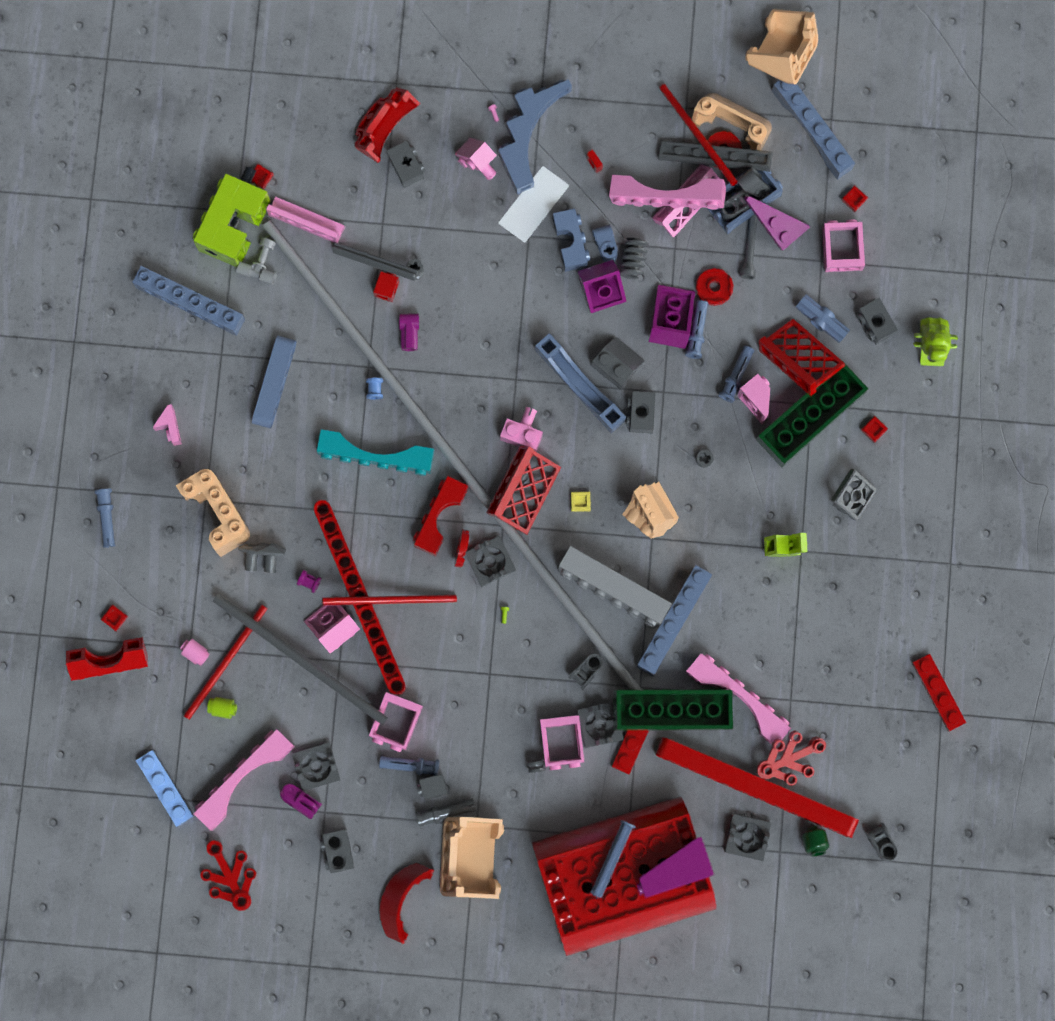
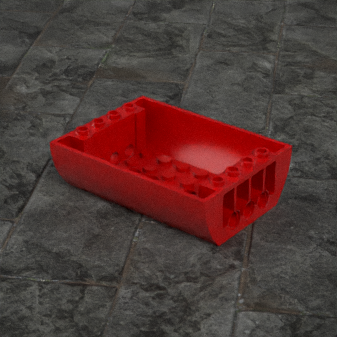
(621, 912)

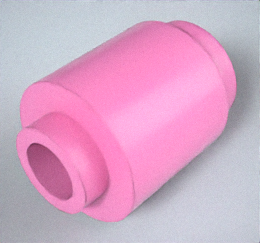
(194, 652)

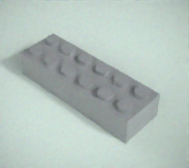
(614, 587)

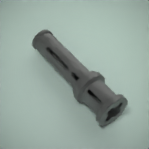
(435, 815)

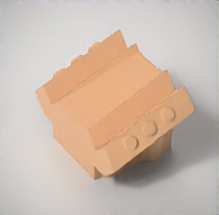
(651, 510)

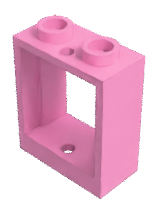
(844, 264)
(390, 698)
(557, 722)

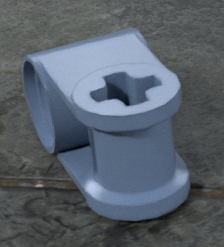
(605, 241)

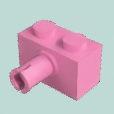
(477, 156)
(521, 432)

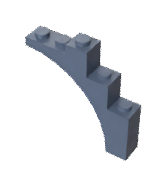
(520, 128)

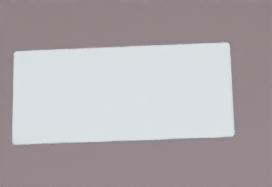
(533, 204)

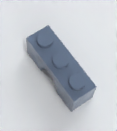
(568, 224)

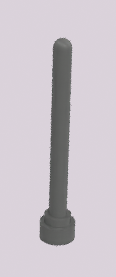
(748, 270)

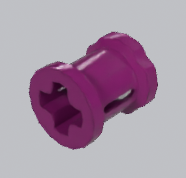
(309, 581)

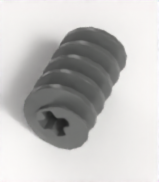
(632, 258)

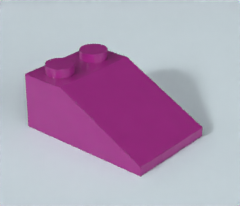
(672, 316)

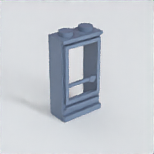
(775, 192)

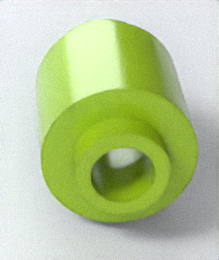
(222, 707)

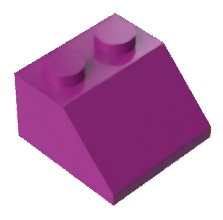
(602, 286)

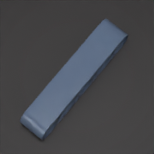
(274, 382)

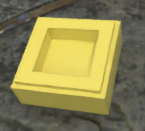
(580, 502)

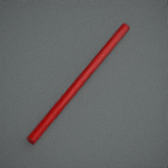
(699, 136)
(389, 599)
(223, 665)

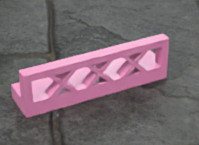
(667, 213)
(305, 220)

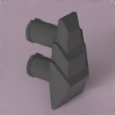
(270, 551)

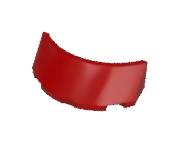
(381, 120)
(394, 897)

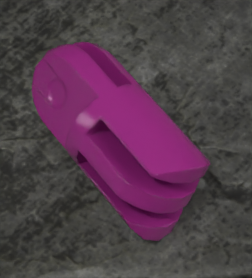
(300, 800)

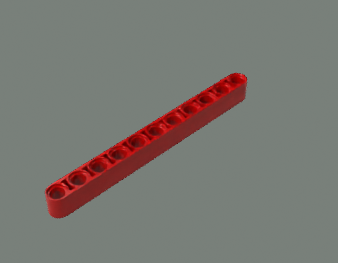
(354, 589)
(757, 787)

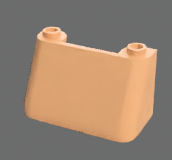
(787, 46)
(716, 105)
(469, 857)

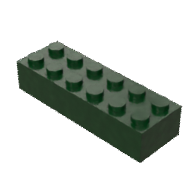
(811, 416)
(672, 710)

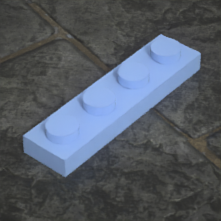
(164, 788)

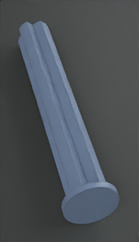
(612, 859)

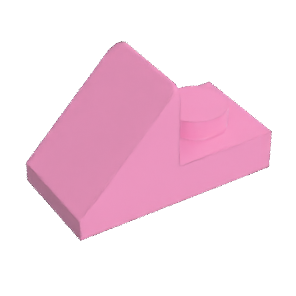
(168, 420)

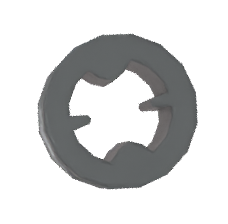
(702, 463)
(536, 766)

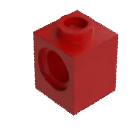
(386, 286)

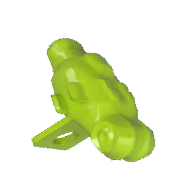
(934, 341)

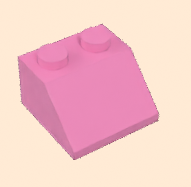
(756, 397)
(332, 626)

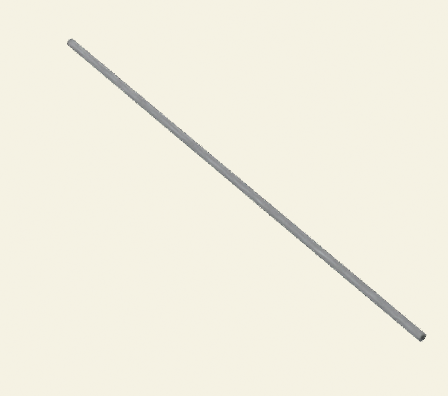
(450, 455)

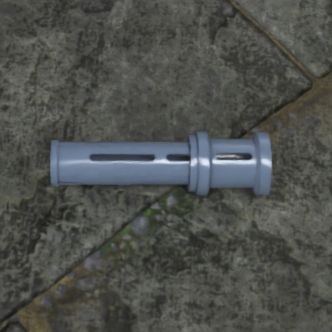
(696, 339)
(733, 382)
(105, 508)
(419, 766)

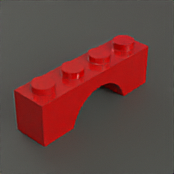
(451, 494)
(84, 664)

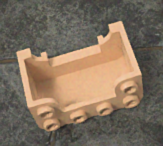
(206, 486)

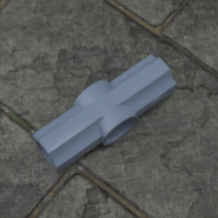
(822, 318)

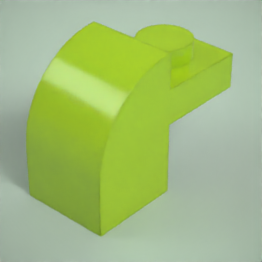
(785, 545)

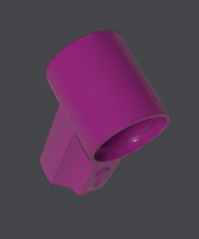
(409, 331)

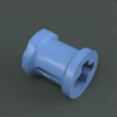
(374, 388)

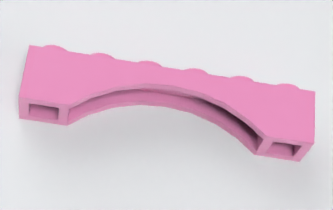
(706, 193)
(707, 673)
(215, 808)

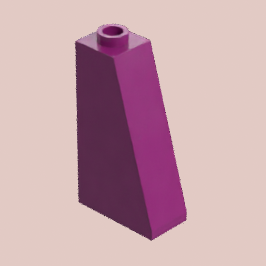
(681, 868)

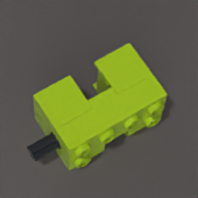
(218, 228)

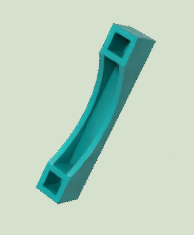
(413, 459)

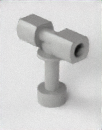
(258, 269)

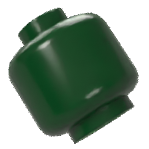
(815, 841)

